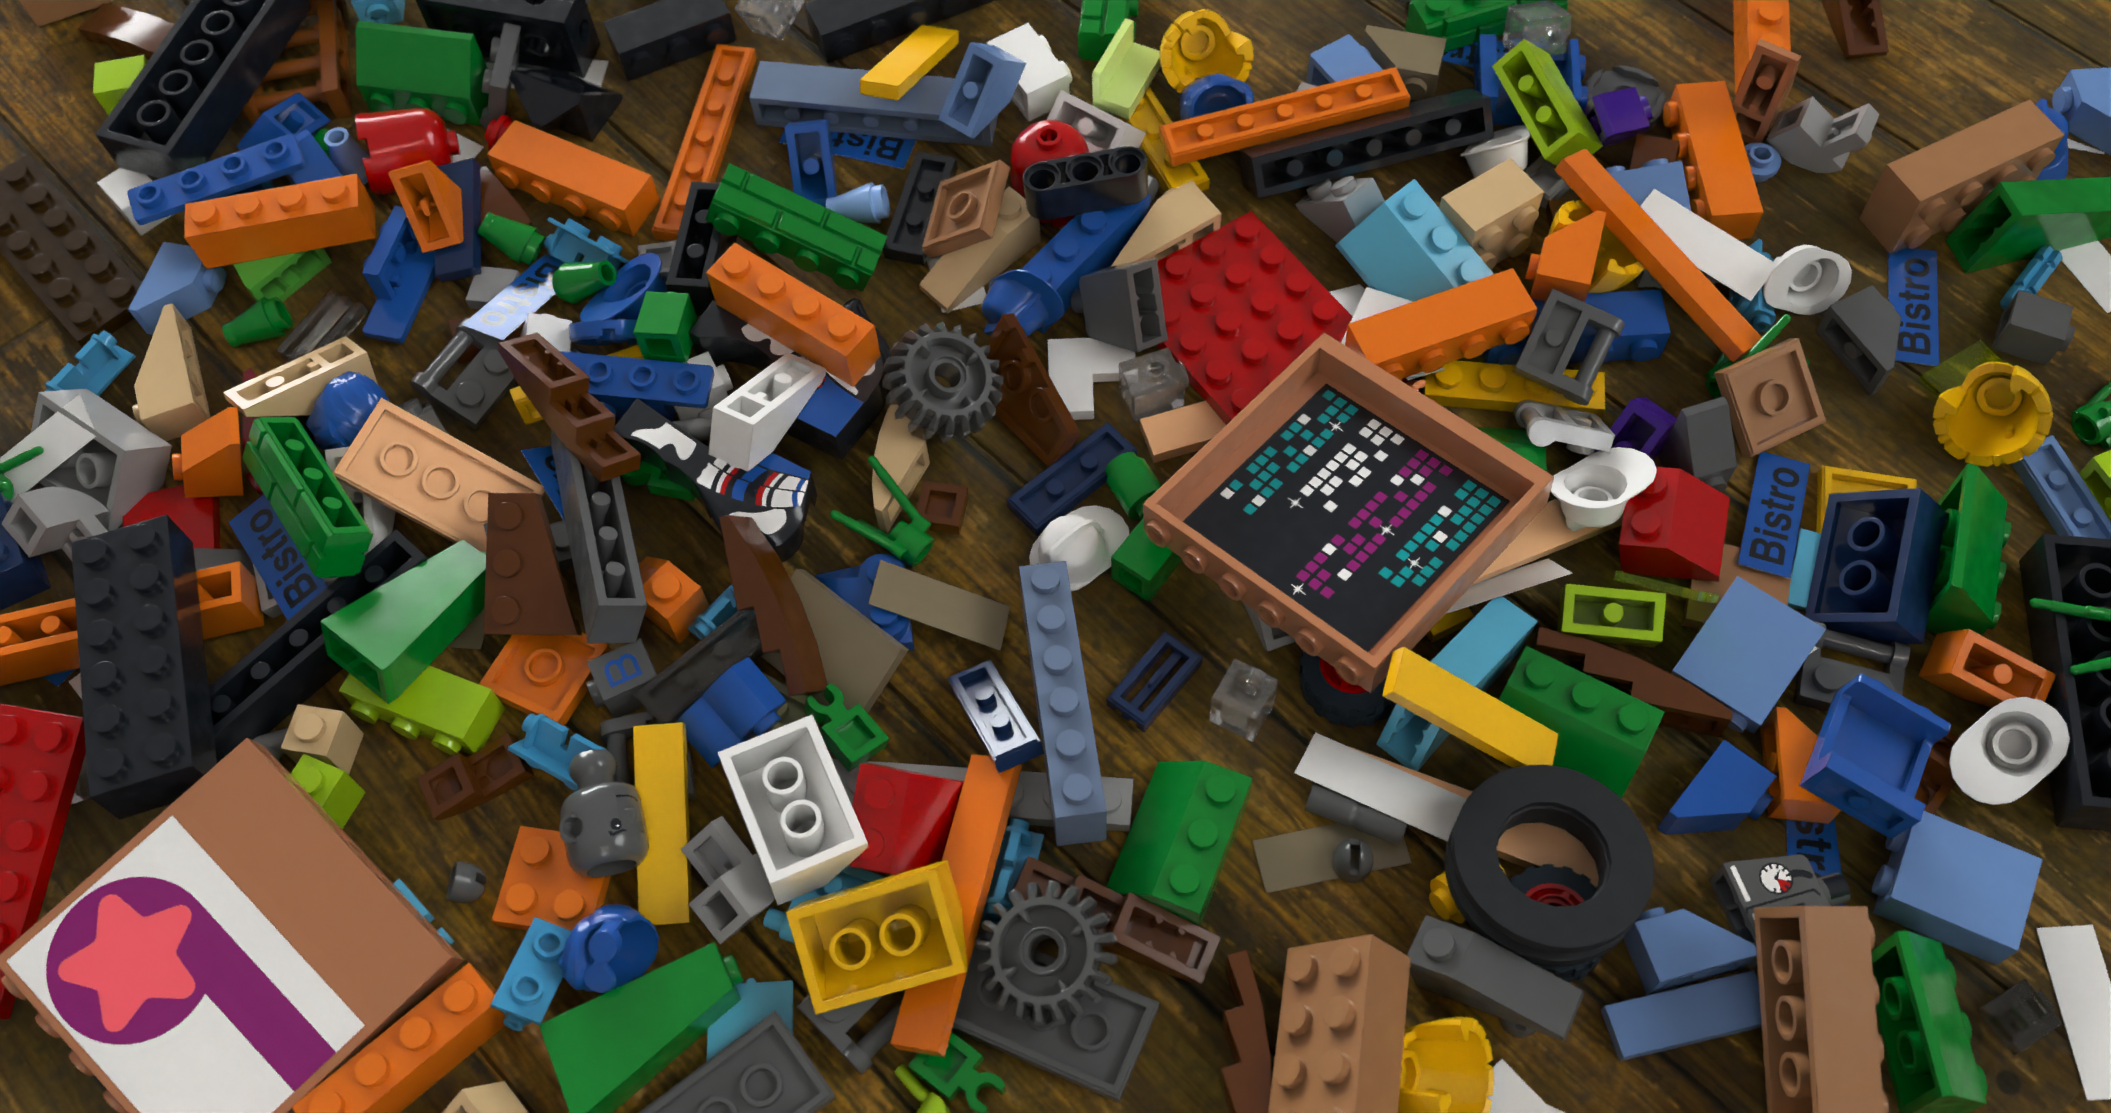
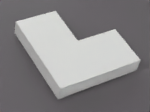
(1079, 363)

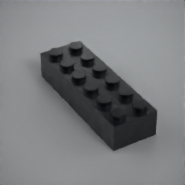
(198, 83)
(2079, 574)
(141, 666)

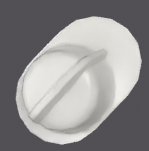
(1506, 144)
(1807, 280)
(1600, 485)
(1083, 540)
(2009, 750)

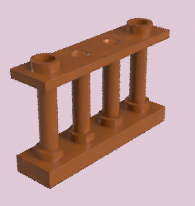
(330, 61)

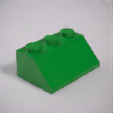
(420, 69)
(1970, 556)
(1596, 724)
(1182, 836)
(1924, 1028)

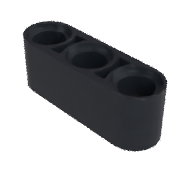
(1086, 183)

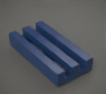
(1131, 710)

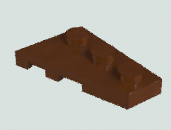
(1029, 397)
(522, 571)

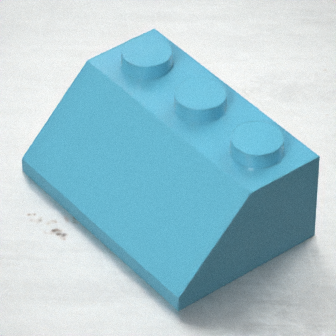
(1411, 248)

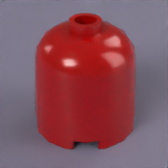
(402, 140)
(1040, 143)

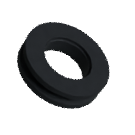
(1589, 814)

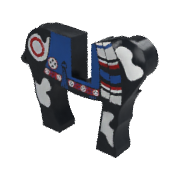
(775, 489)

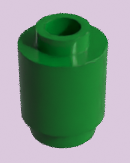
(1131, 482)

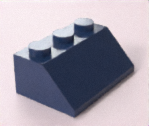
(1877, 564)

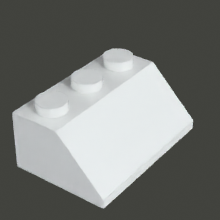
(794, 808)

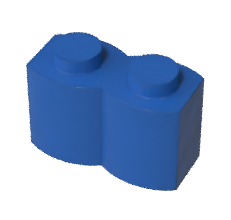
(732, 711)

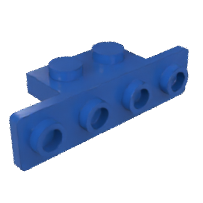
(223, 177)
(398, 278)
(655, 382)

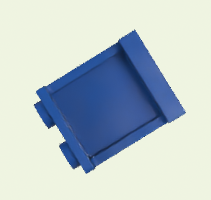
(1486, 81)
(1873, 755)

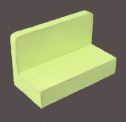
(1123, 73)

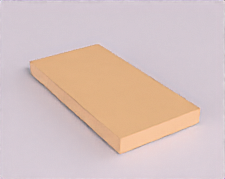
(427, 474)

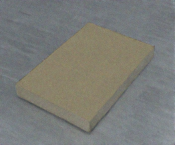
(852, 647)

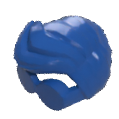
(1213, 94)
(343, 409)
(609, 949)

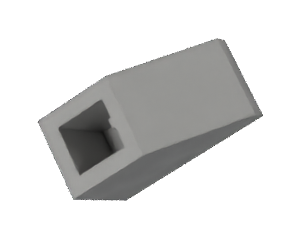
(1340, 204)

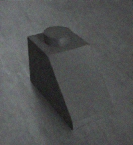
(1863, 336)
(1703, 443)

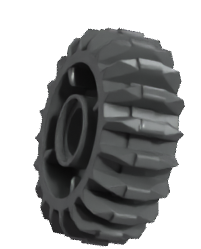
(927, 403)
(1078, 957)

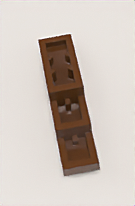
(1857, 27)
(126, 30)
(563, 400)
(765, 587)
(1683, 703)
(1141, 928)
(1249, 1080)

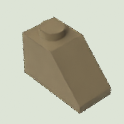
(1413, 54)

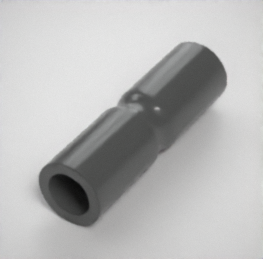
(1349, 812)

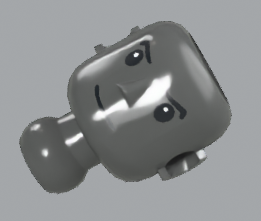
(602, 819)

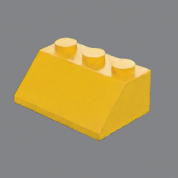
(880, 937)

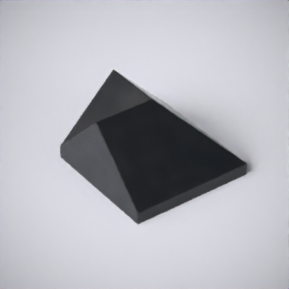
(564, 101)

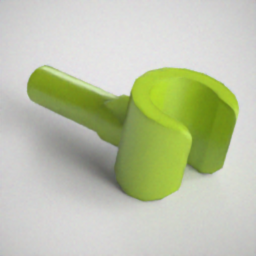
(930, 1102)

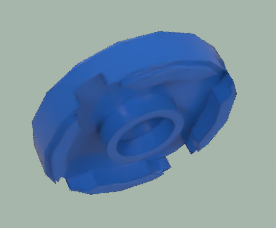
(603, 332)

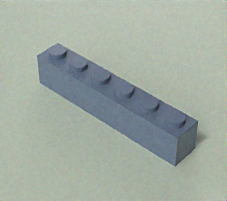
(801, 93)
(1062, 705)

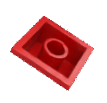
(1675, 528)
(903, 817)

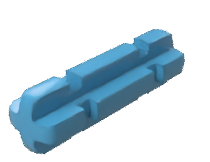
(2034, 274)

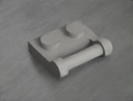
(1553, 423)

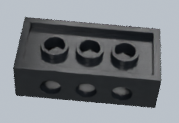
(552, 31)

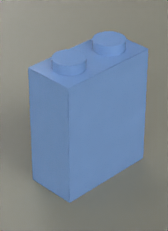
(1748, 653)
(1957, 887)

